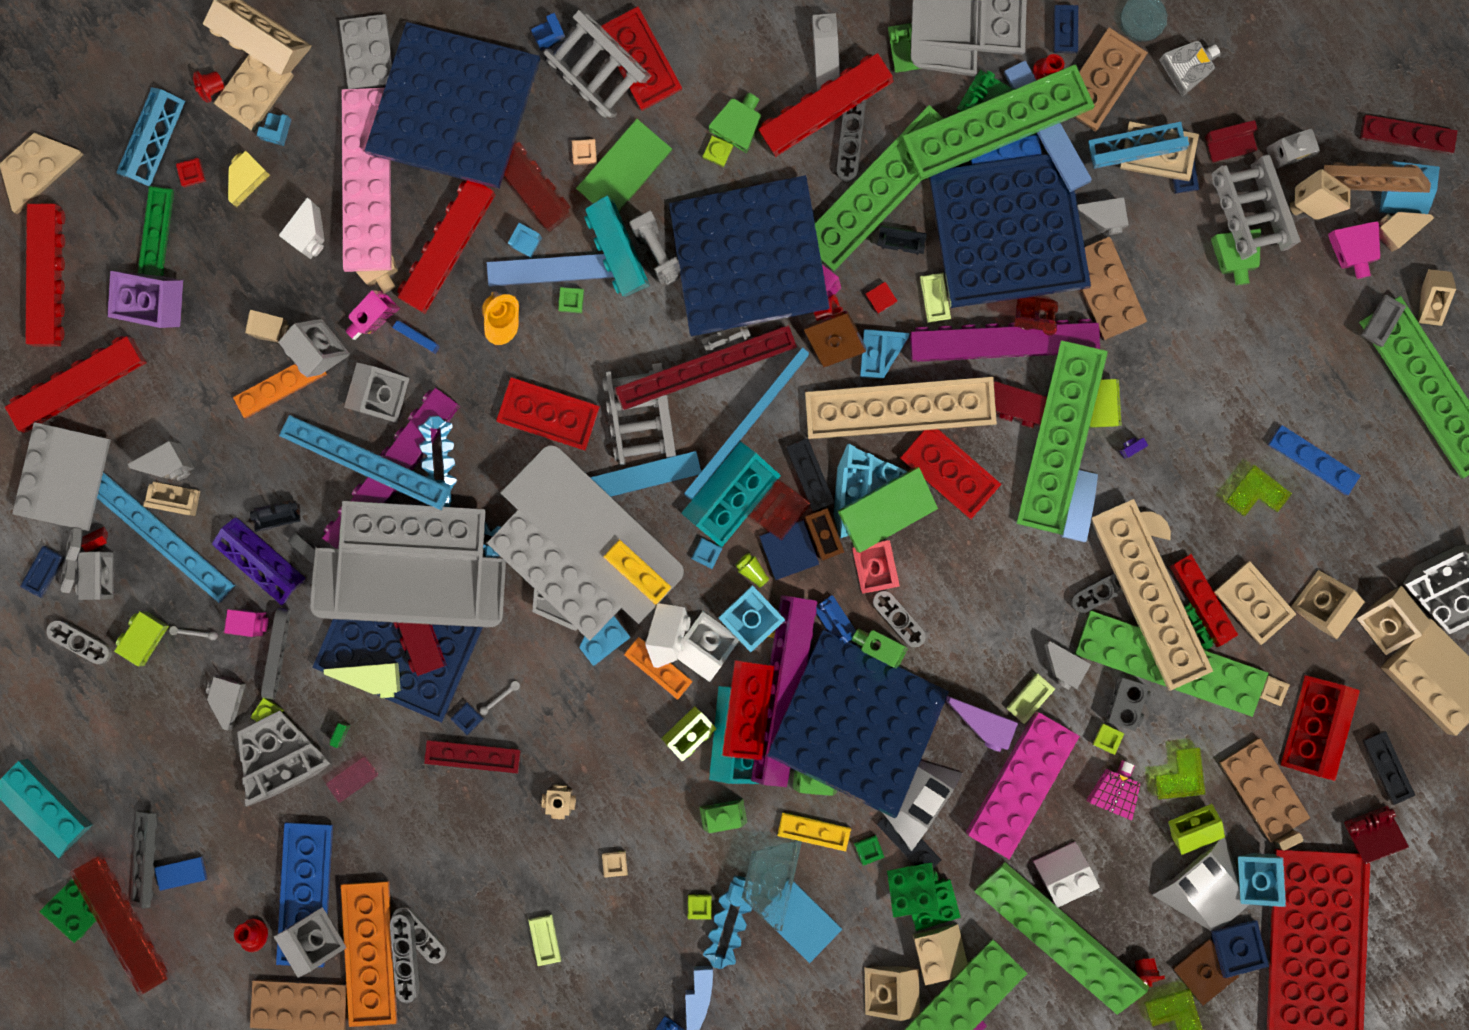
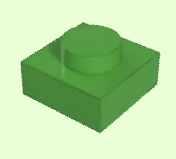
(571, 300)

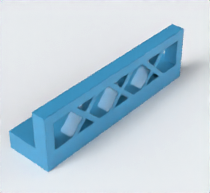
(144, 130)
(1141, 151)

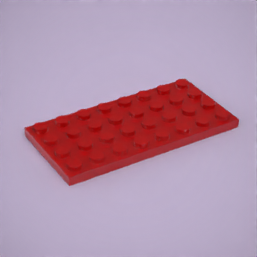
(1319, 943)

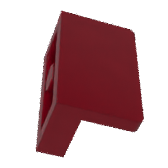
(1231, 141)

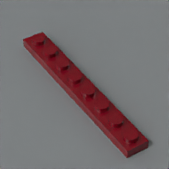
(705, 368)

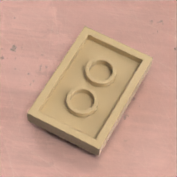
(252, 93)
(1172, 165)
(1254, 603)

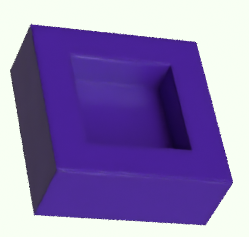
(1133, 446)

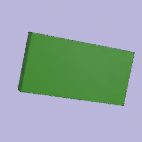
(625, 166)
(887, 509)

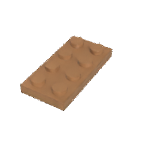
(1108, 74)
(1382, 178)
(1111, 293)
(1264, 790)
(298, 1005)

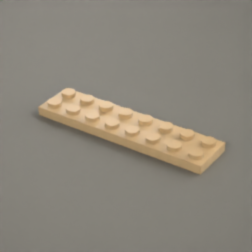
(901, 408)
(1151, 595)

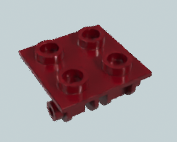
(1376, 834)

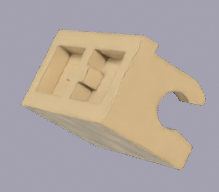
(172, 498)

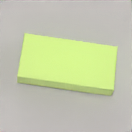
(935, 297)
(1030, 698)
(544, 940)

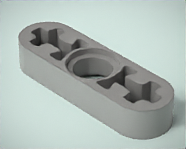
(67, 628)
(915, 628)
(429, 934)

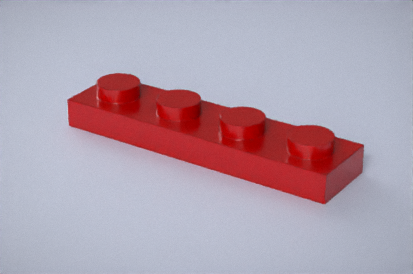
(1203, 600)

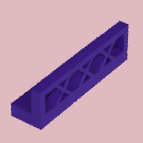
(259, 557)

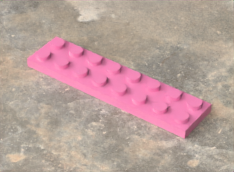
(364, 187)

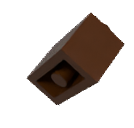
(824, 534)

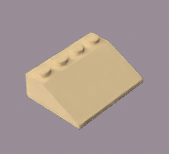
(1434, 677)

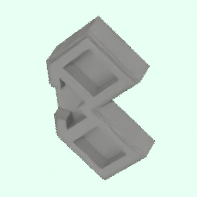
(68, 570)

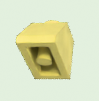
(244, 177)

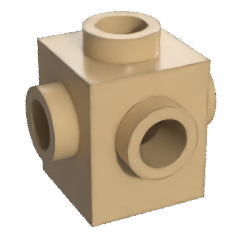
(562, 793)

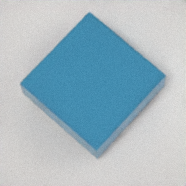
(706, 553)

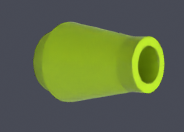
(751, 569)

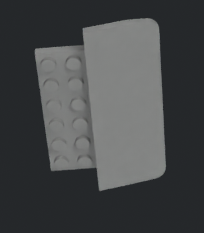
(952, 31)
(561, 539)
(409, 567)

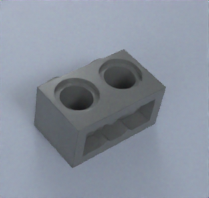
(1121, 702)

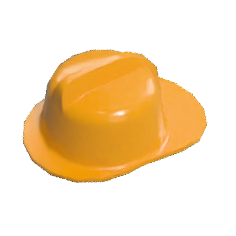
(500, 317)

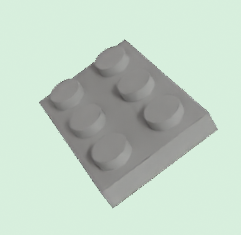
(366, 51)

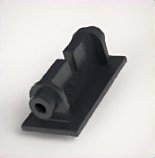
(901, 239)
(284, 513)

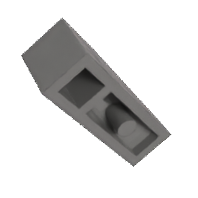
(825, 48)

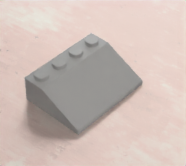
(61, 476)

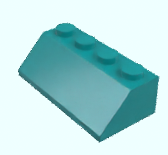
(617, 247)
(731, 494)
(723, 768)
(42, 807)

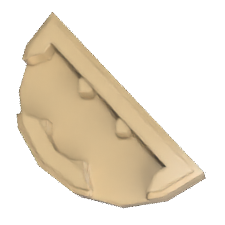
(1156, 525)

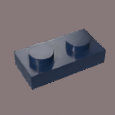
(1066, 29)

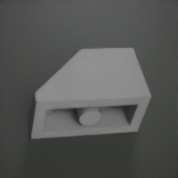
(1105, 215)
(1065, 666)
(225, 699)

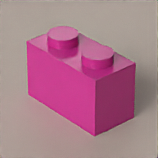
(246, 622)

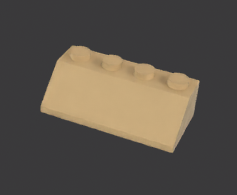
(256, 35)

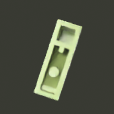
(375, 679)

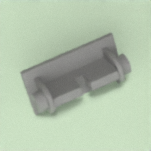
(725, 339)

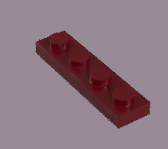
(1408, 134)
(472, 756)

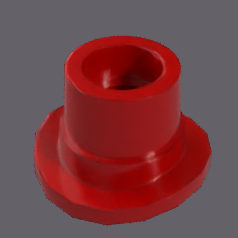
(1048, 66)
(207, 84)
(834, 308)
(251, 935)
(1148, 971)

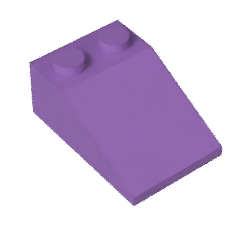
(145, 299)
(990, 727)

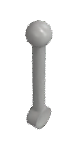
(174, 630)
(514, 686)

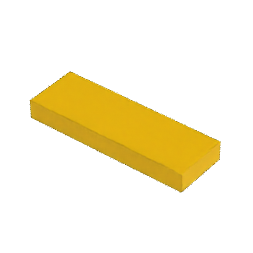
(637, 572)
(814, 831)

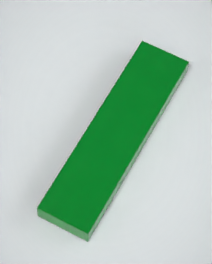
(155, 231)

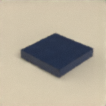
(792, 553)
(1239, 948)

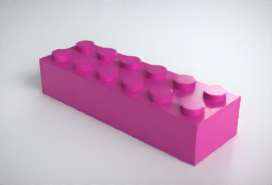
(1022, 784)

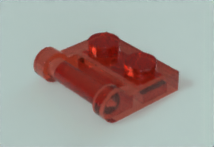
(1028, 314)
(784, 515)

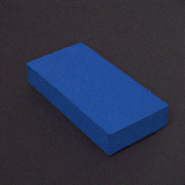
(416, 337)
(181, 873)

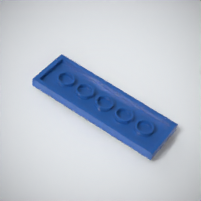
(304, 874)

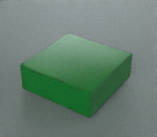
(339, 734)
(869, 850)

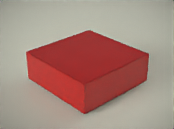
(190, 172)
(881, 297)
(94, 539)

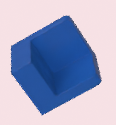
(548, 33)

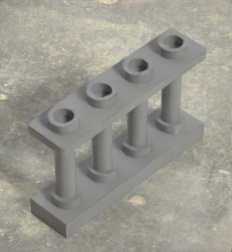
(618, 57)
(1274, 201)
(645, 231)
(661, 422)

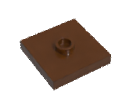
(835, 338)
(1202, 972)

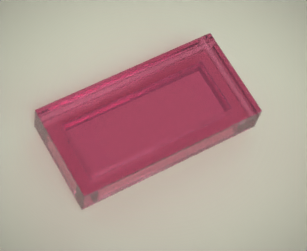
(352, 779)

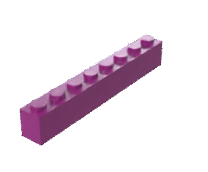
(998, 342)
(403, 452)
(789, 660)

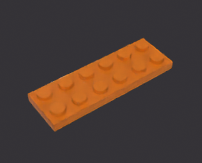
(368, 953)

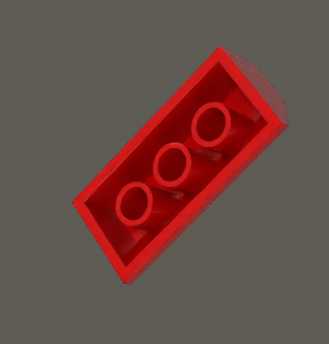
(1320, 728)

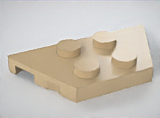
(34, 168)

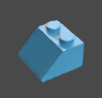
(1411, 201)

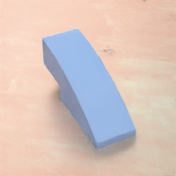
(1081, 507)
(699, 999)

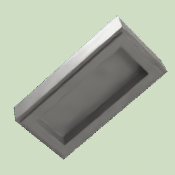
(1383, 320)

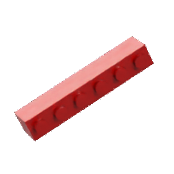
(826, 104)
(446, 246)
(44, 275)
(75, 384)

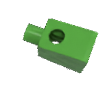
(737, 122)
(1230, 260)
(889, 652)
(808, 785)
(723, 816)

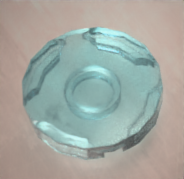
(1143, 19)

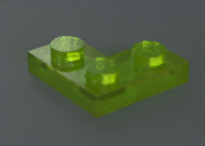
(1257, 486)
(1188, 780)
(1175, 1007)

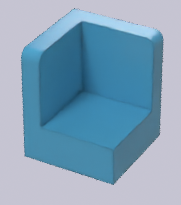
(275, 129)
(524, 240)

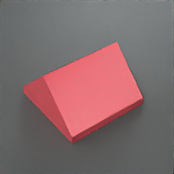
(876, 567)

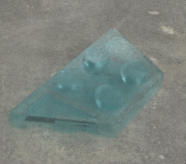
(771, 881)

